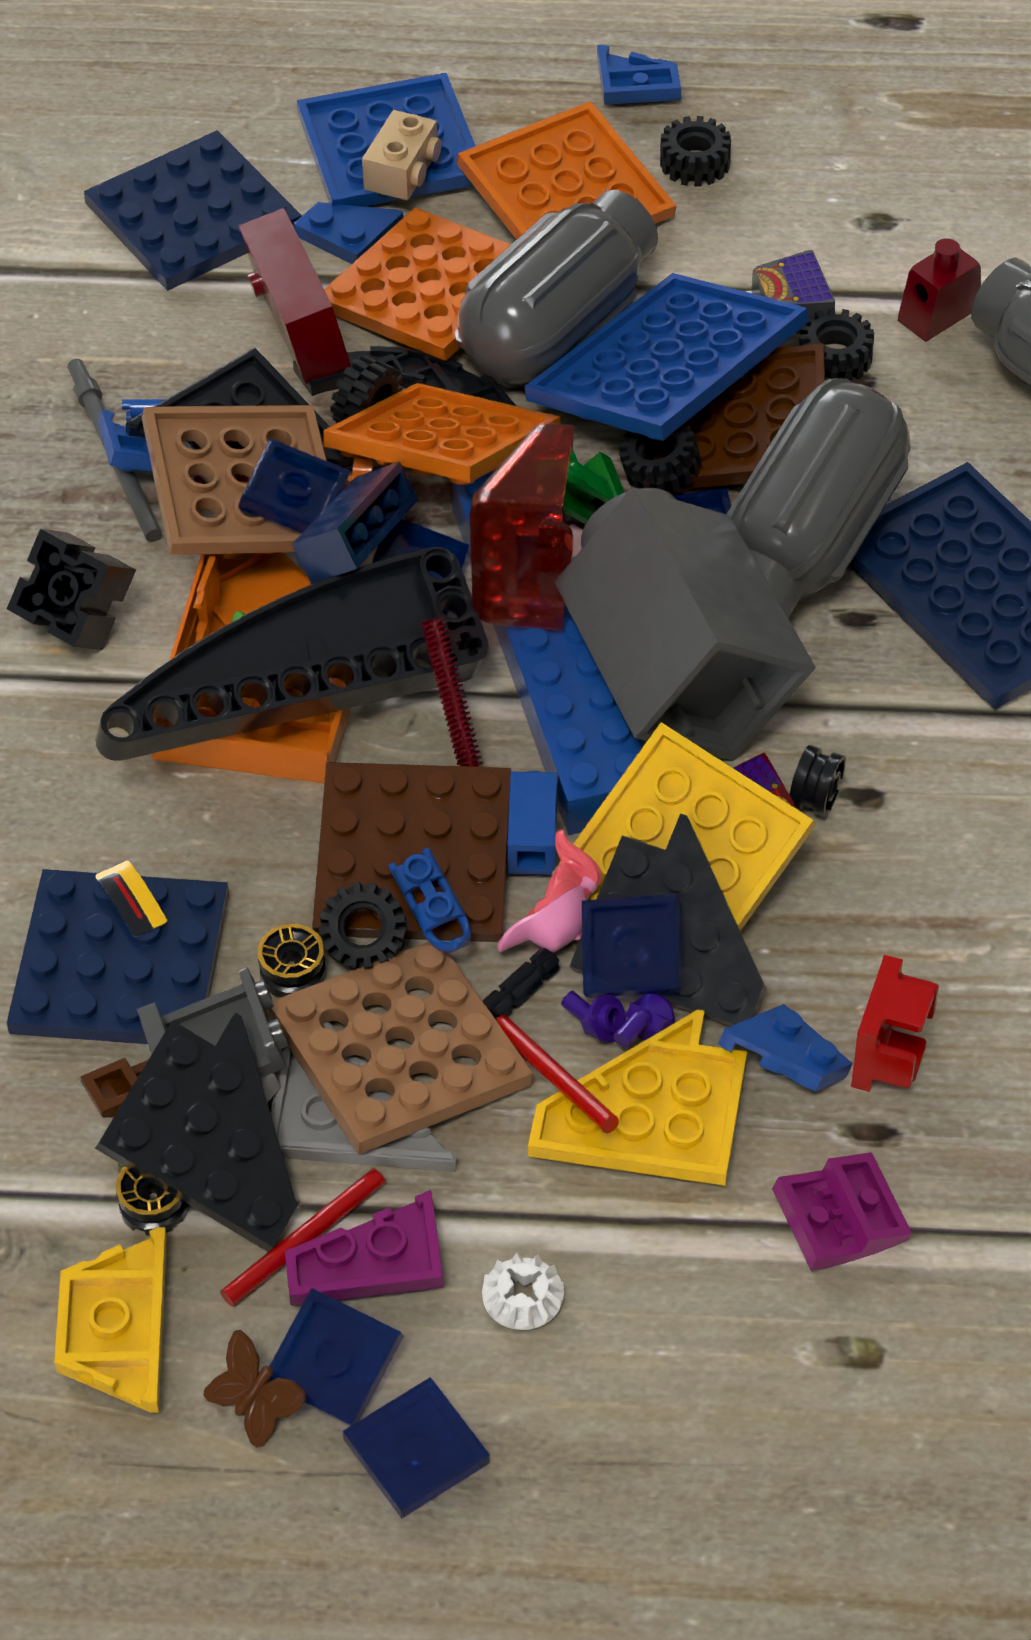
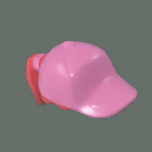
(558, 916)

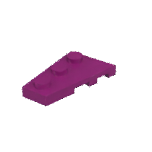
(378, 1257)

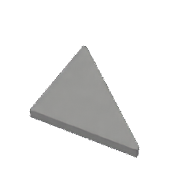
(311, 1132)

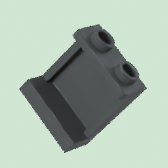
(212, 1015)

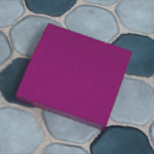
(841, 1211)

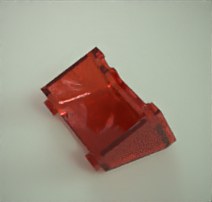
(515, 541)

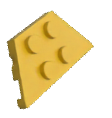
(114, 1321)

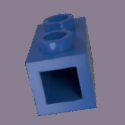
(532, 822)

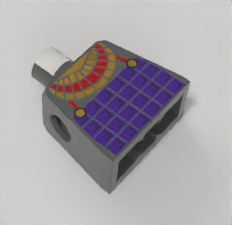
(794, 281)

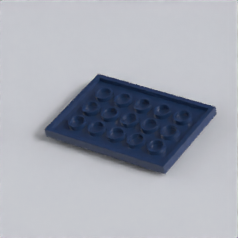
(960, 576)

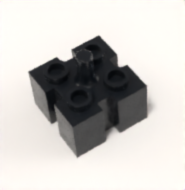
(71, 589)

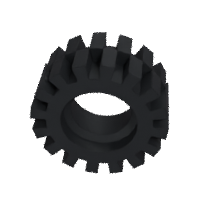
(695, 166)
(844, 331)
(364, 386)
(661, 472)
(354, 899)

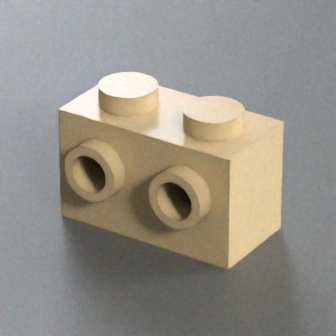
(401, 155)

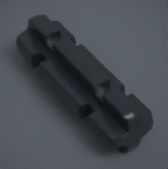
(522, 983)

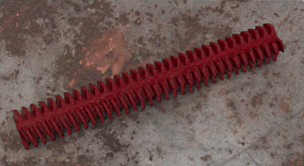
(450, 693)

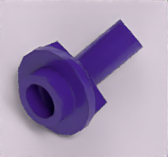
(645, 1018)
(598, 1019)

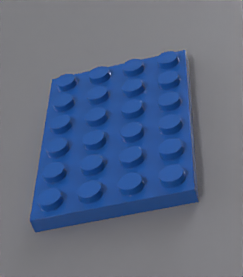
(666, 356)

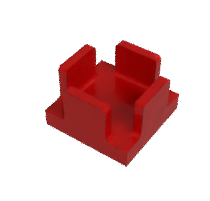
(897, 1002)

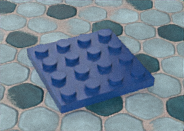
(347, 122)

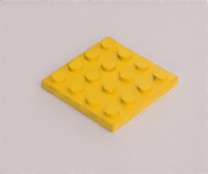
(739, 823)

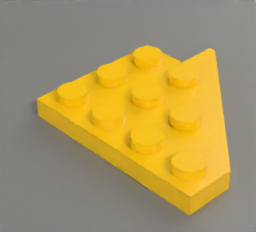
(672, 1108)

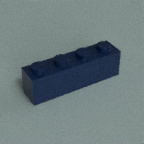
(354, 523)

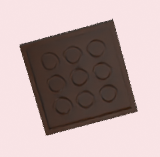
(747, 415)
(396, 811)

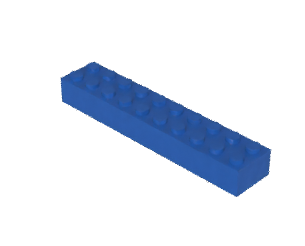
(564, 702)

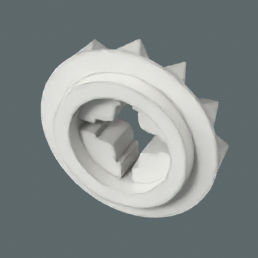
(522, 1311)

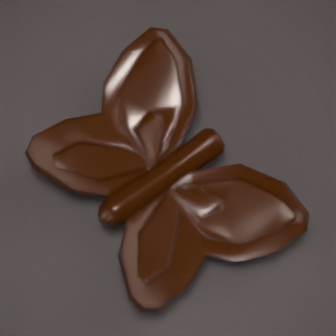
(251, 1393)

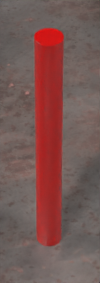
(558, 1076)
(311, 1229)

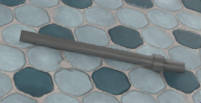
(90, 396)

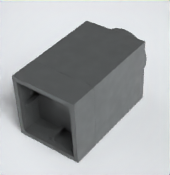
(682, 621)

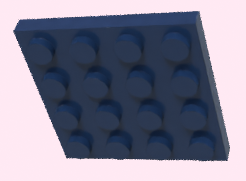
(186, 208)
(89, 973)

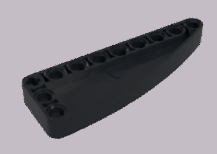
(300, 642)

